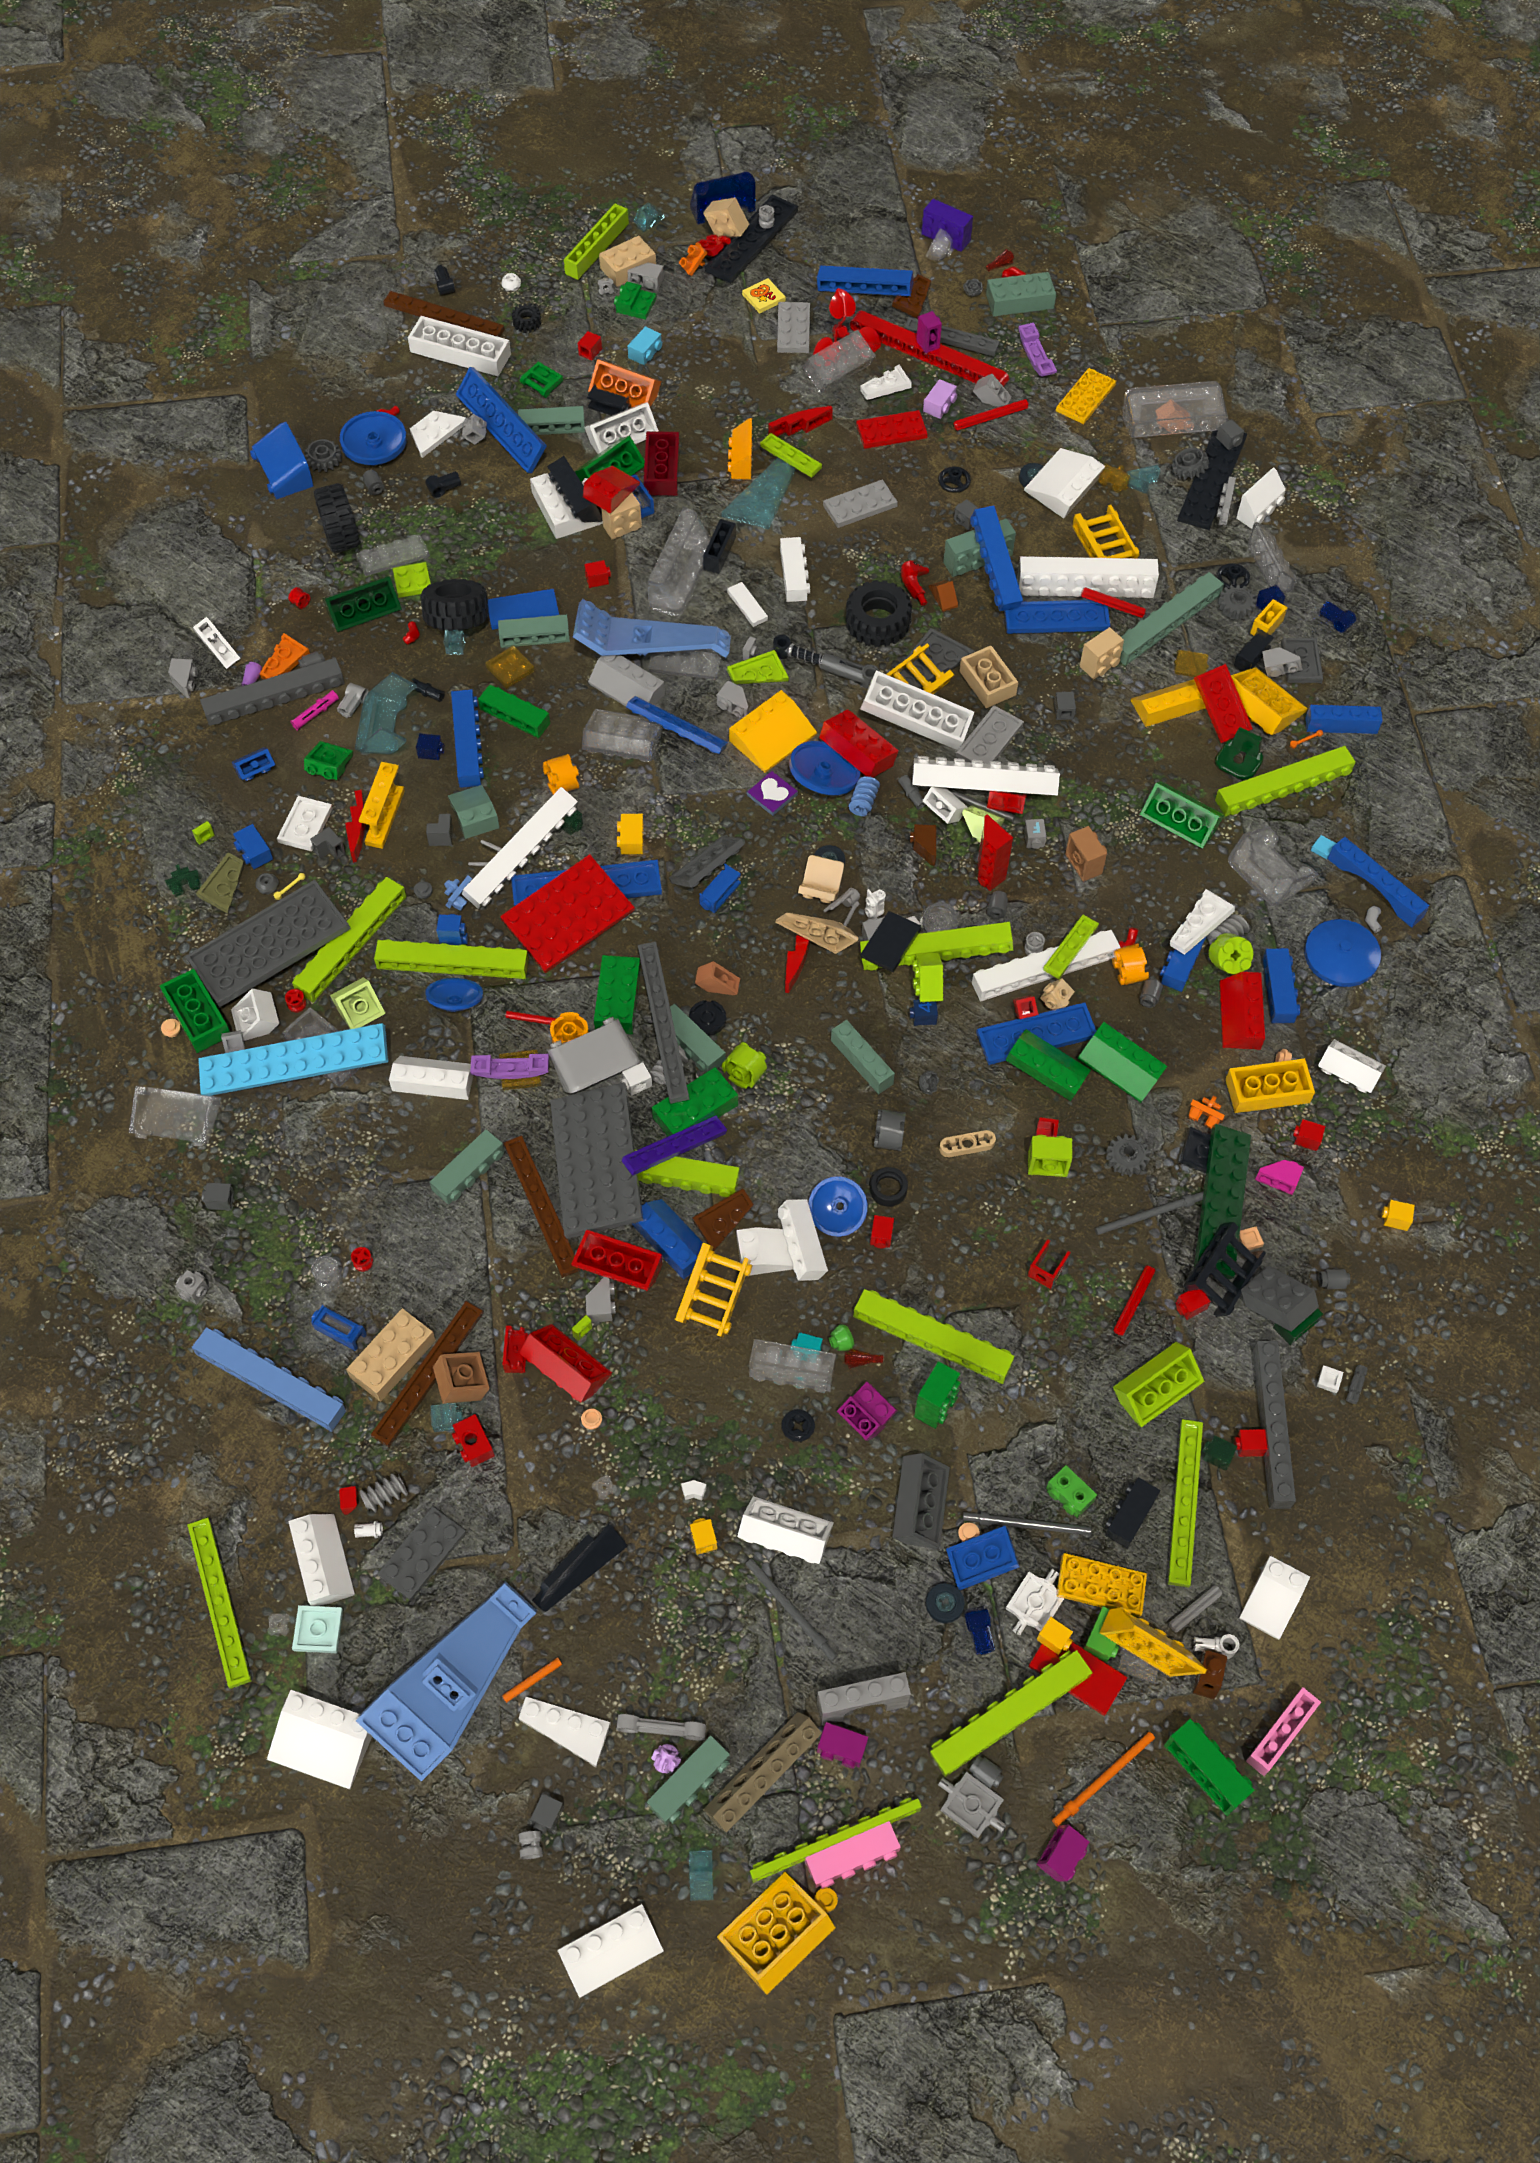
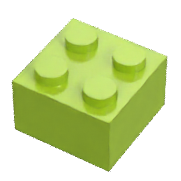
(928, 977)
(1050, 1156)

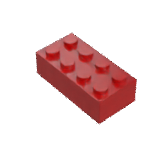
(858, 743)

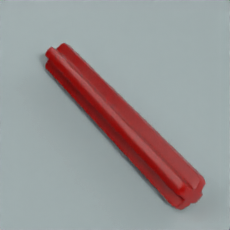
(1113, 602)
(1134, 1300)

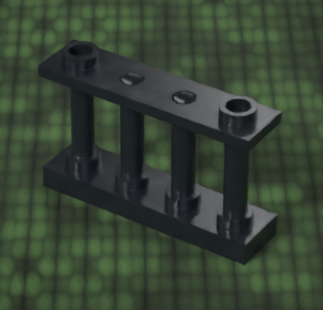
(1207, 1265)

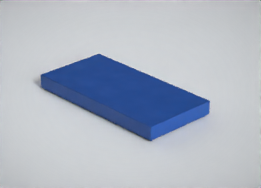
(522, 606)

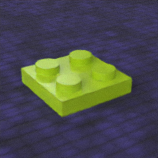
(411, 579)

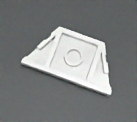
(434, 430)

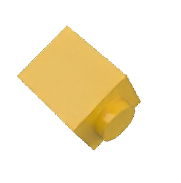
(1398, 1215)
(703, 1536)
(1055, 1636)

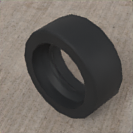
(889, 1172)

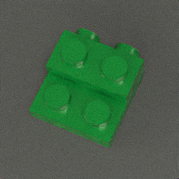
(634, 301)
(327, 760)

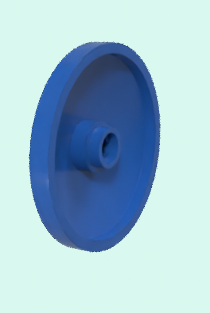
(373, 438)
(822, 769)
(1342, 953)

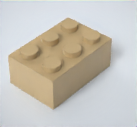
(625, 256)
(988, 676)

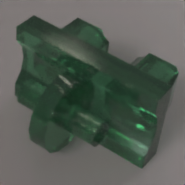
(182, 877)

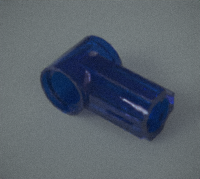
(1341, 619)
(979, 1625)

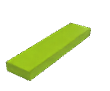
(791, 455)
(1070, 946)

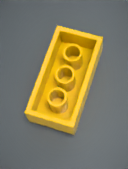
(1269, 1085)

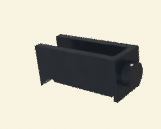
(607, 402)
(1252, 652)

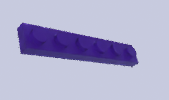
(674, 1145)

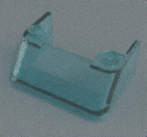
(379, 716)

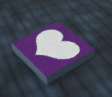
(772, 793)

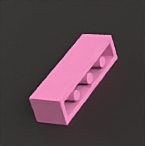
(1283, 1731)
(853, 1854)

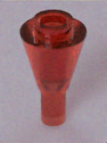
(1003, 259)
(857, 1358)

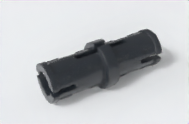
(428, 690)

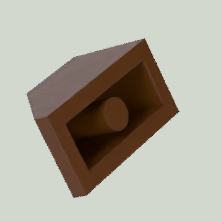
(924, 842)

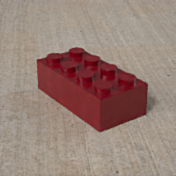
(661, 463)

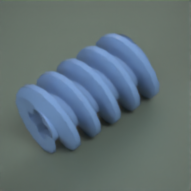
(864, 796)

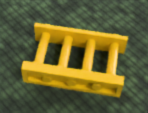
(1094, 549)
(941, 677)
(381, 805)
(693, 1292)

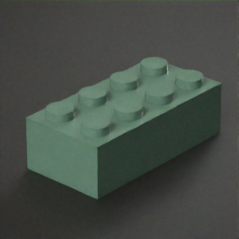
(1020, 294)
(963, 551)

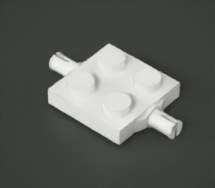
(1035, 1601)

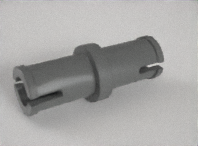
(912, 791)

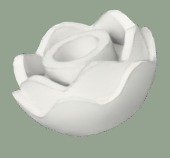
(511, 282)

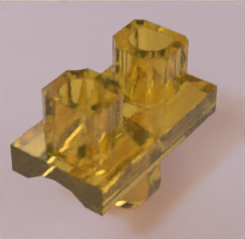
(1115, 476)

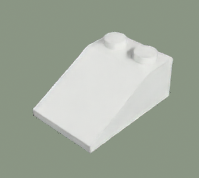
(765, 1249)
(1274, 1597)

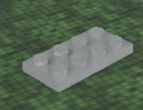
(793, 327)
(860, 503)
(990, 736)

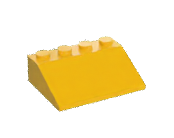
(1266, 701)
(771, 731)
(1150, 1644)
(776, 1932)

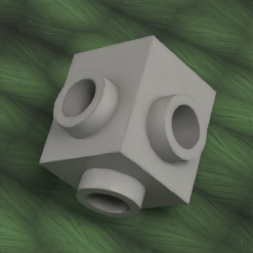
(474, 429)
(191, 1286)

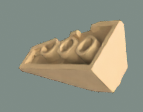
(823, 932)

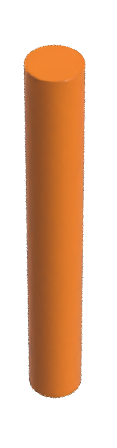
(534, 1678)

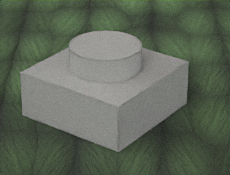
(750, 648)
(233, 1041)

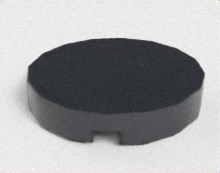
(708, 1016)

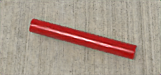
(529, 1017)

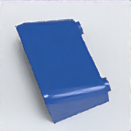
(282, 462)

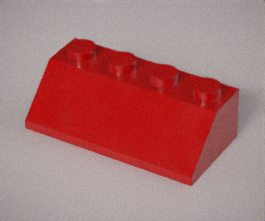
(993, 854)
(1242, 1011)
(618, 1260)
(565, 1362)

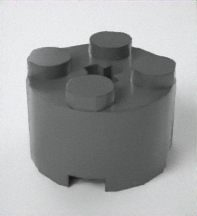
(889, 1129)

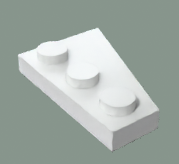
(889, 383)

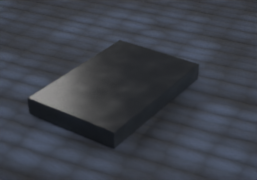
(891, 941)

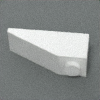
(216, 643)

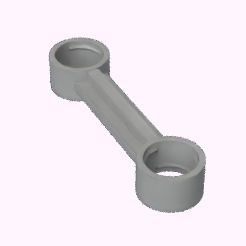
(687, 1730)

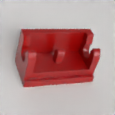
(1006, 801)
(512, 1360)

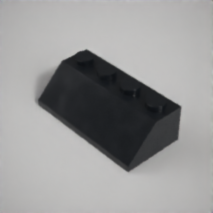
(572, 488)

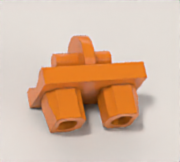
(694, 258)
(1198, 1109)

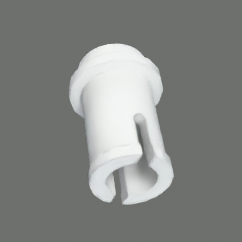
(365, 1530)

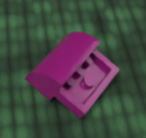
(867, 1411)

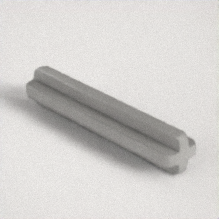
(1195, 1608)

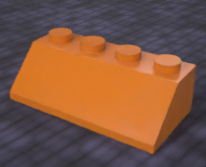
(625, 383)

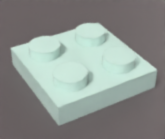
(317, 1629)

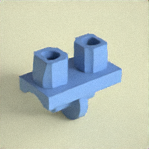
(455, 899)

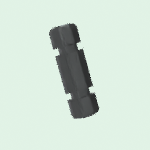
(1356, 1384)

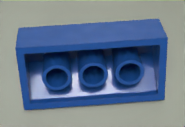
(669, 1236)

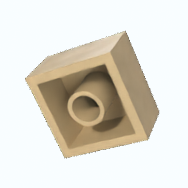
(726, 218)
(624, 518)
(1101, 653)

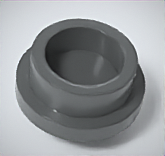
(423, 890)

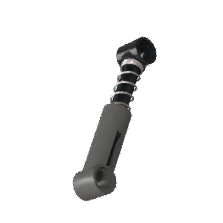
(826, 662)

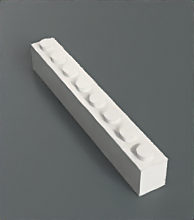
(518, 849)
(1029, 970)

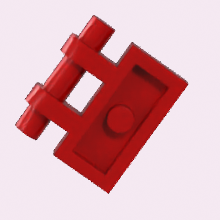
(714, 244)

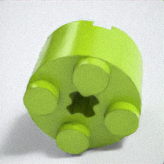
(1231, 953)
(744, 1066)

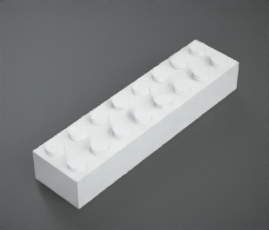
(1070, 575)
(985, 776)

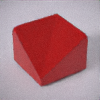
(348, 1499)

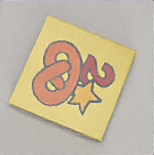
(763, 295)

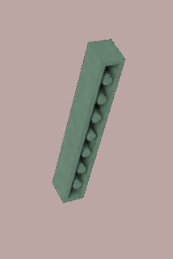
(1169, 616)

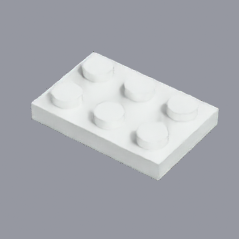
(303, 822)

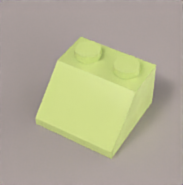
(358, 1003)

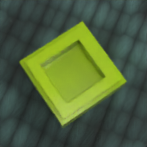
(203, 832)
(582, 1328)

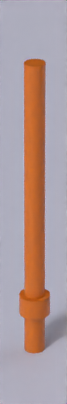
(1072, 1807)

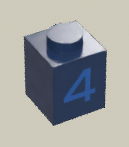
(923, 1013)

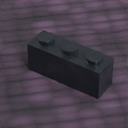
(719, 546)
(1131, 1512)

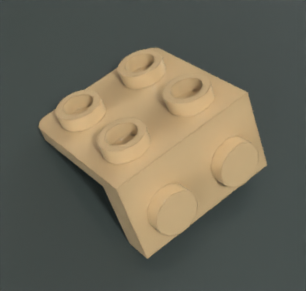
(822, 879)

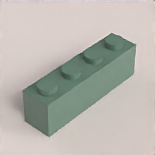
(554, 420)
(533, 631)
(696, 1042)
(862, 1057)
(467, 1167)
(689, 1780)

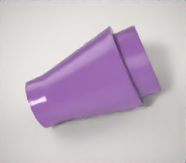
(251, 673)

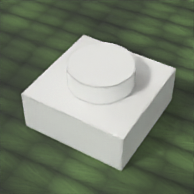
(1330, 1379)

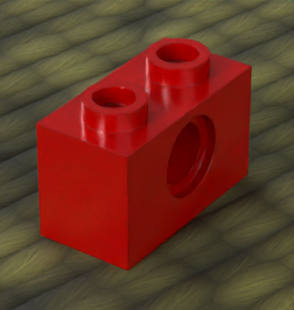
(469, 1429)

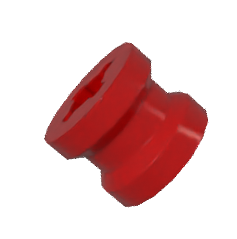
(299, 597)
(295, 995)
(359, 1255)

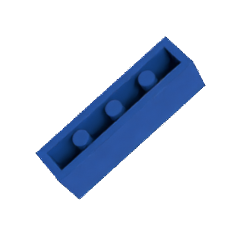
(1344, 719)
(1180, 967)
(1280, 985)

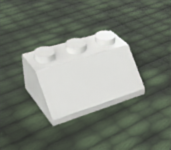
(1261, 499)
(1351, 1066)

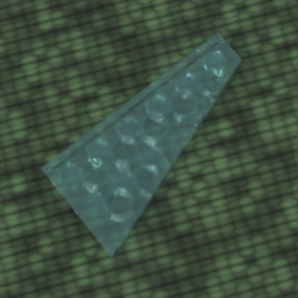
(762, 498)

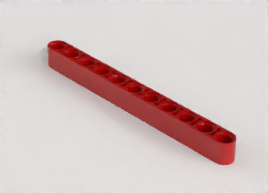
(943, 358)

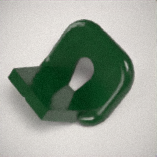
(1247, 743)

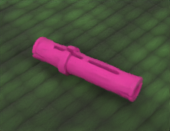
(331, 697)

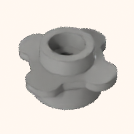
(605, 281)

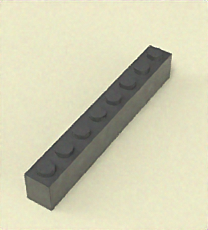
(272, 691)
(1274, 1421)

